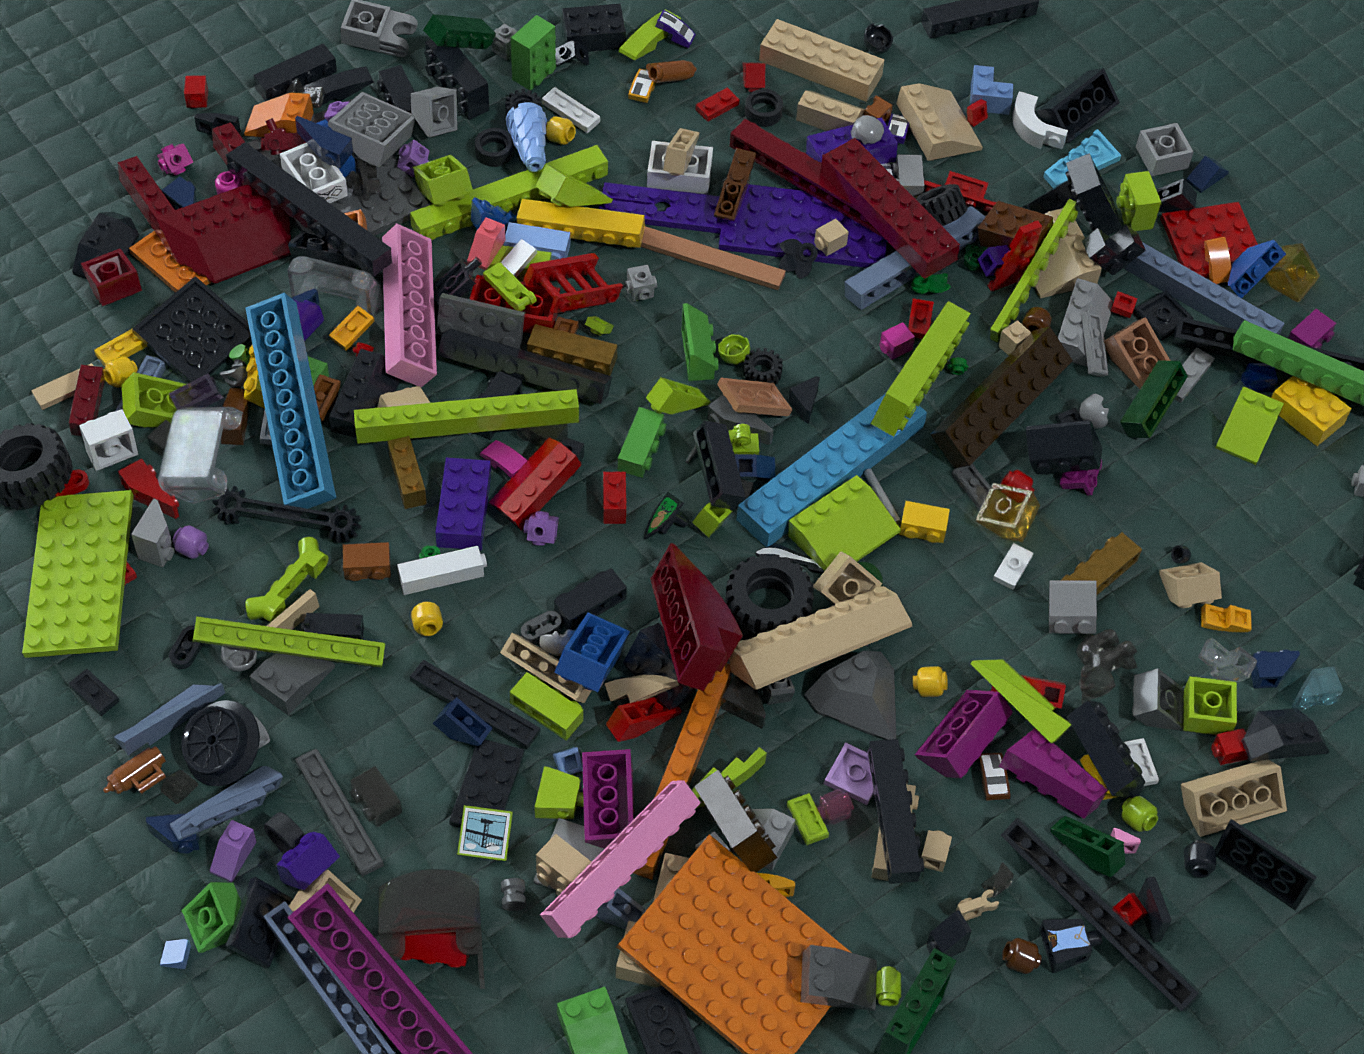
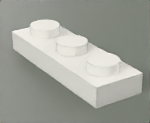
(571, 109)

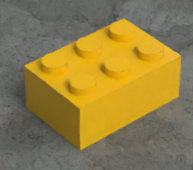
(1311, 409)

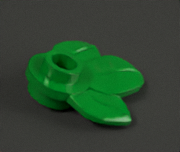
(933, 283)

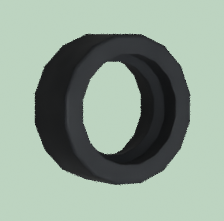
(764, 96)
(494, 159)
(283, 832)

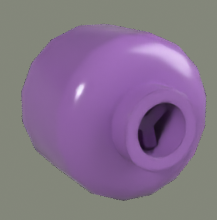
(190, 542)

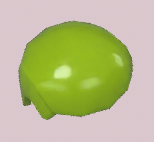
(734, 349)

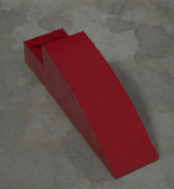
(694, 620)

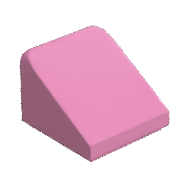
(1131, 842)

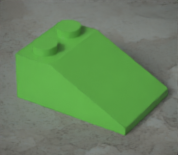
(591, 1024)

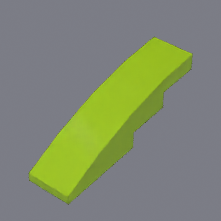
(644, 39)
(738, 771)

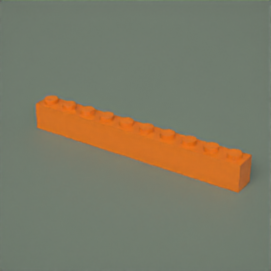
(690, 746)

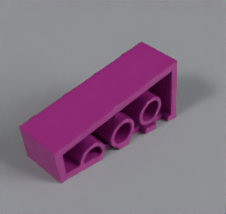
(1054, 773)

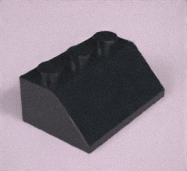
(1063, 447)

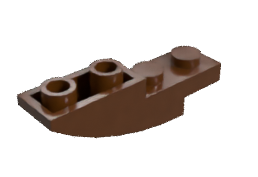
(735, 185)

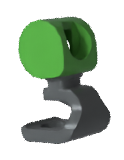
(240, 357)

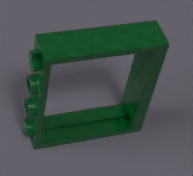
(918, 1005)

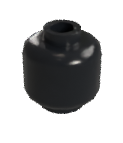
(1199, 859)

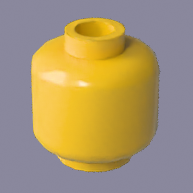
(560, 130)
(119, 370)
(426, 618)
(930, 681)

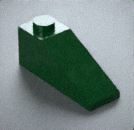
(1092, 846)

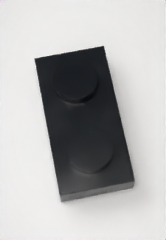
(94, 692)

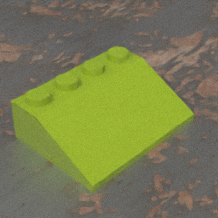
(843, 521)

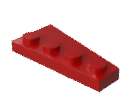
(1018, 258)

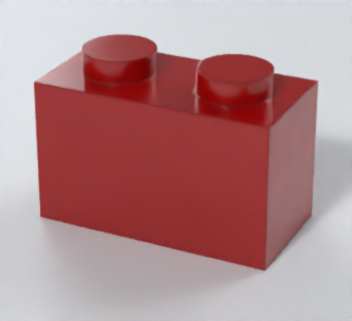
(614, 497)

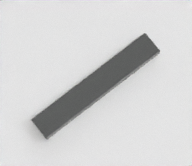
(339, 812)

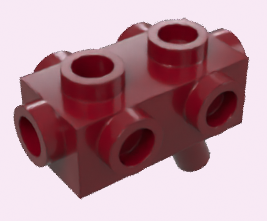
(279, 140)

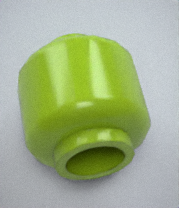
(1139, 814)

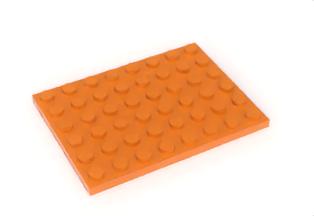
(731, 951)

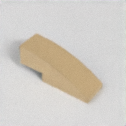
(639, 687)

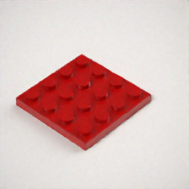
(1191, 228)

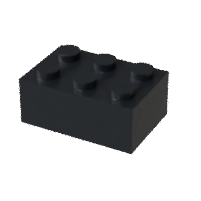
(595, 26)
(652, 657)

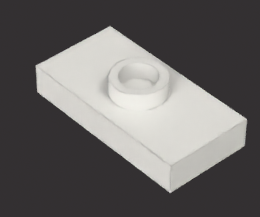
(1013, 566)
(1141, 756)

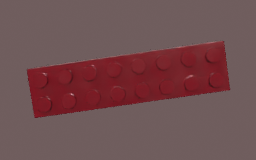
(889, 208)

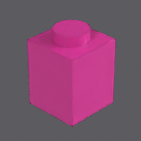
(897, 341)

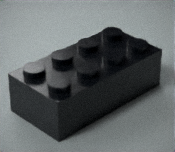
(456, 72)
(1093, 195)

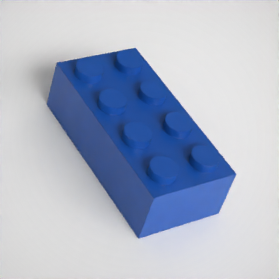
(592, 652)

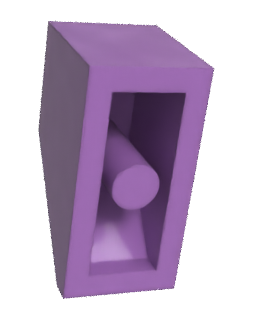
(232, 850)

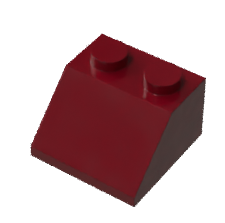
(111, 277)

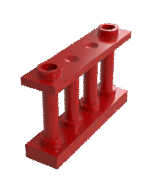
(575, 268)

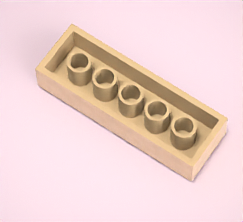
(821, 60)

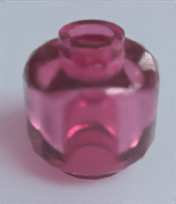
(835, 806)

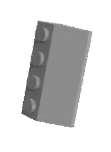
(1085, 297)

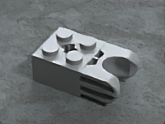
(376, 28)

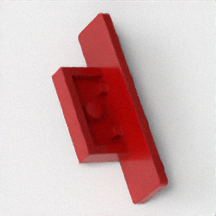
(971, 189)

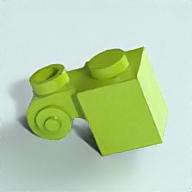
(743, 441)

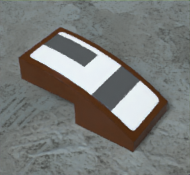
(994, 778)

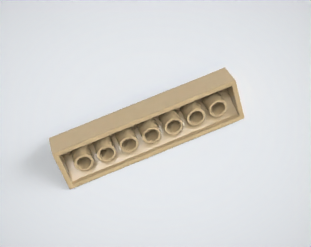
(819, 637)

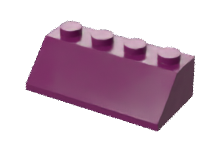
(965, 732)
(607, 795)

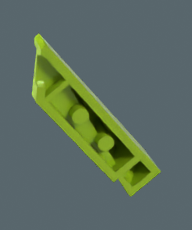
(1023, 697)

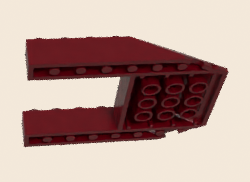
(216, 234)

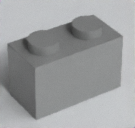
(910, 173)

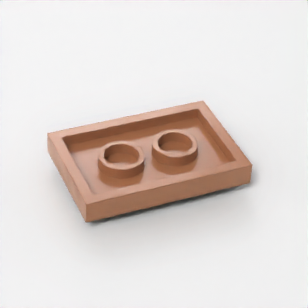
(754, 397)

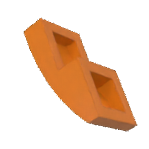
(1219, 260)

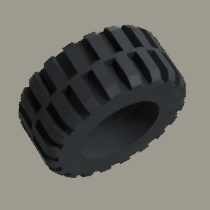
(41, 479)
(768, 573)

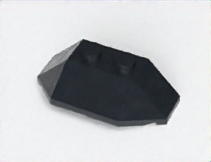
(105, 234)
(1283, 735)

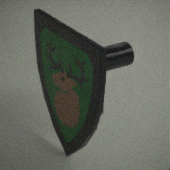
(665, 516)

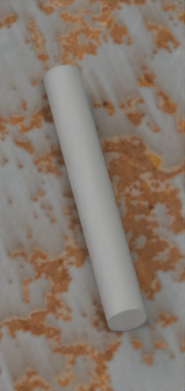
(881, 494)

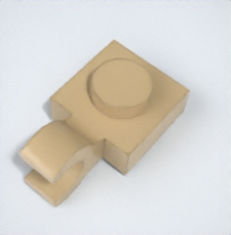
(974, 908)

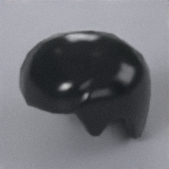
(877, 38)

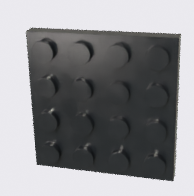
(193, 330)

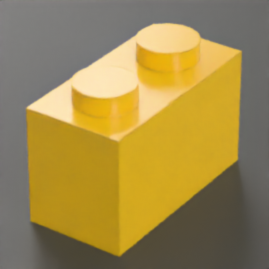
(924, 522)

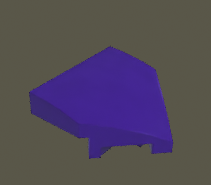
(310, 317)

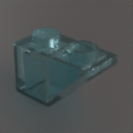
(1319, 688)

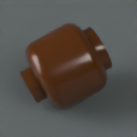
(1036, 319)
(1021, 955)

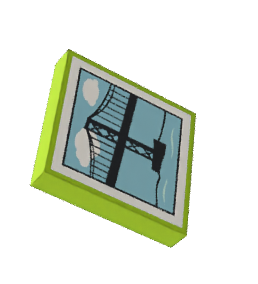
(485, 833)

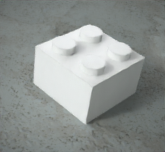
(108, 439)

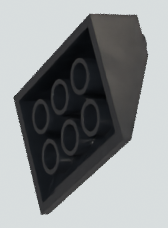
(1264, 865)

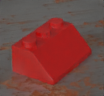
(434, 948)

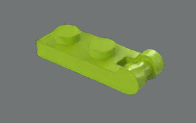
(509, 287)

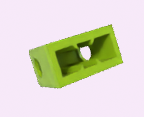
(558, 795)

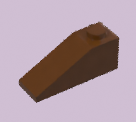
(236, 399)

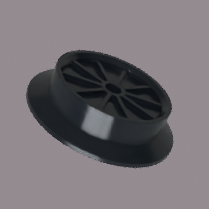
(221, 743)

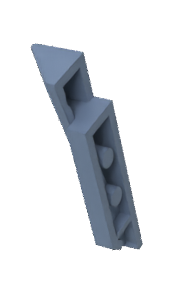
(168, 716)
(231, 802)

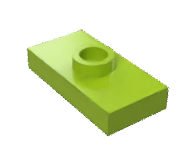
(808, 819)

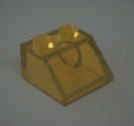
(1293, 273)
(1008, 511)

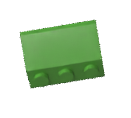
(698, 344)

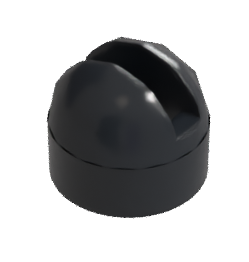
(1180, 551)

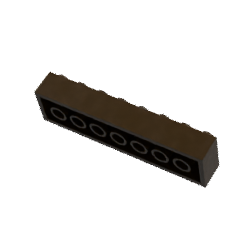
(1001, 397)

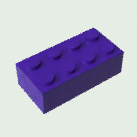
(821, 143)
(463, 503)

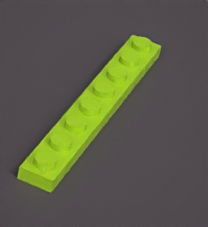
(1038, 263)
(288, 642)

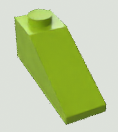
(675, 397)

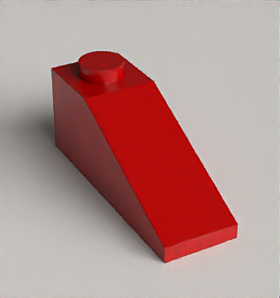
(639, 717)

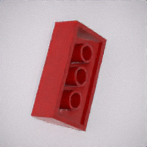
(536, 482)

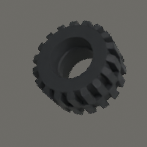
(944, 203)

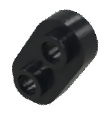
(184, 648)

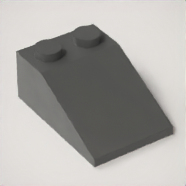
(289, 679)
(838, 978)

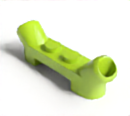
(310, 562)

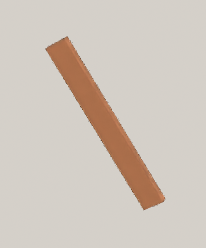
(712, 258)

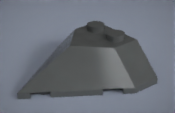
(858, 694)

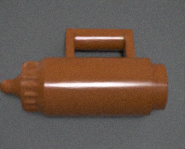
(670, 71)
(137, 770)

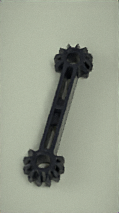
(287, 514)

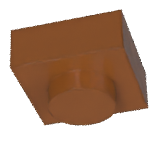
(566, 325)

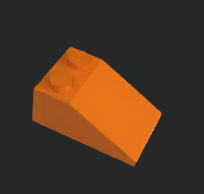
(283, 111)

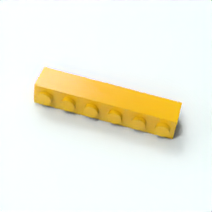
(584, 222)

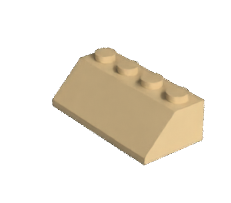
(1234, 794)

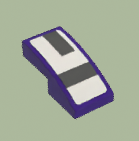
(681, 32)
(899, 127)

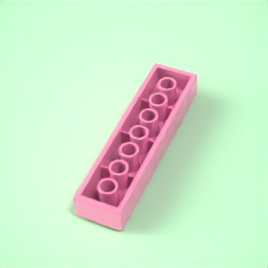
(409, 307)

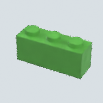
(641, 442)

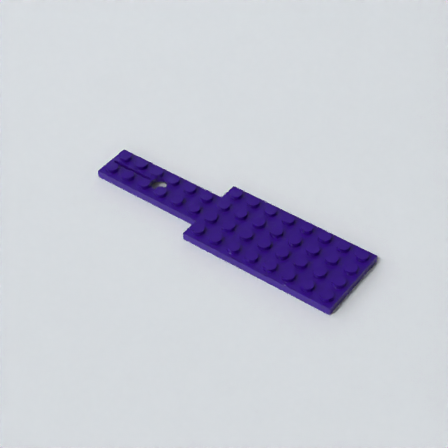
(762, 222)

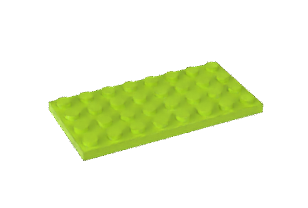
(78, 574)

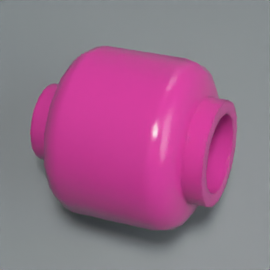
(227, 181)

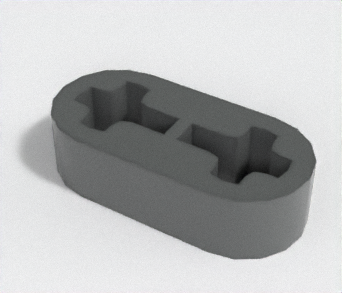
(540, 626)

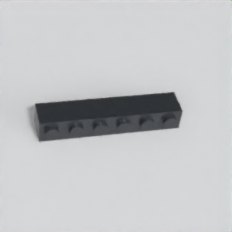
(973, 14)
(894, 811)

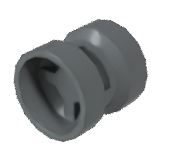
(513, 894)

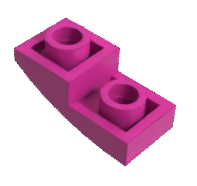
(503, 457)

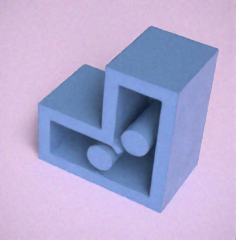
(997, 94)

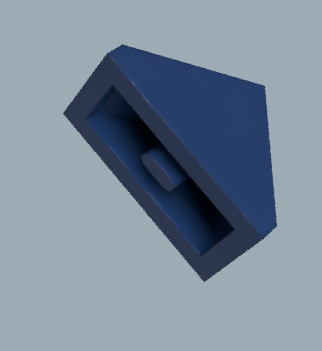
(1206, 174)

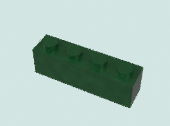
(459, 32)
(1153, 399)

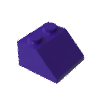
(306, 861)

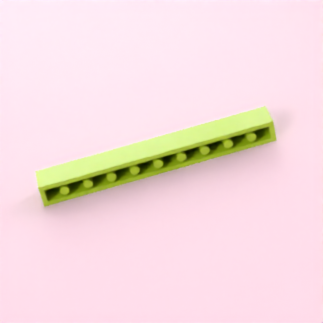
(506, 193)
(467, 416)

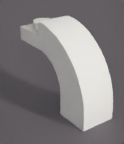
(1031, 128)

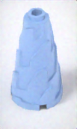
(528, 133)

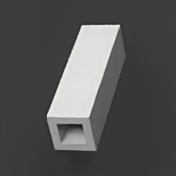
(441, 570)

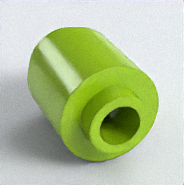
(888, 986)

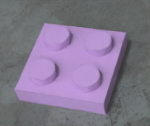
(851, 774)

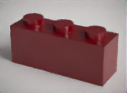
(86, 397)

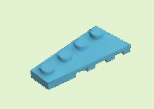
(1097, 145)

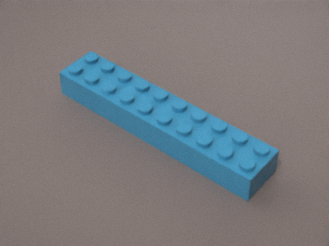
(290, 402)
(820, 471)

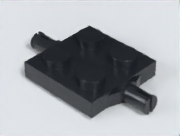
(456, 280)

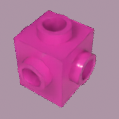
(179, 154)

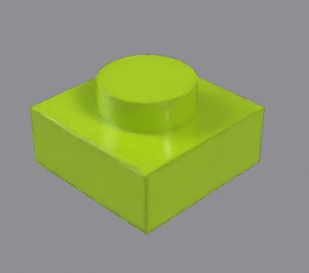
(598, 325)

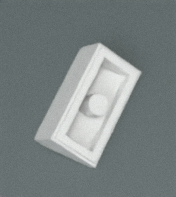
(519, 257)

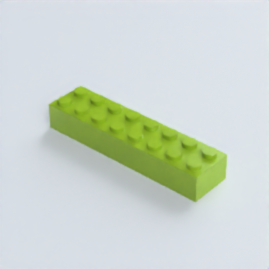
(921, 369)

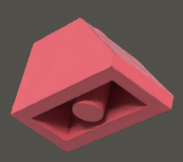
(487, 242)

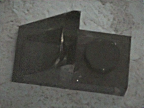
(316, 93)

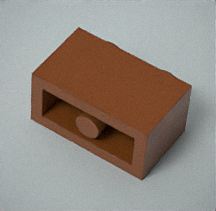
(366, 561)

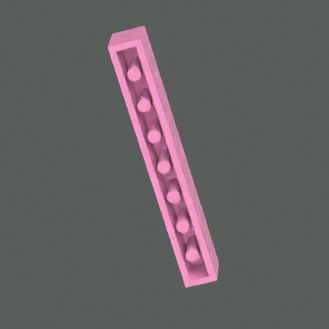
(620, 859)

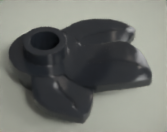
(794, 258)

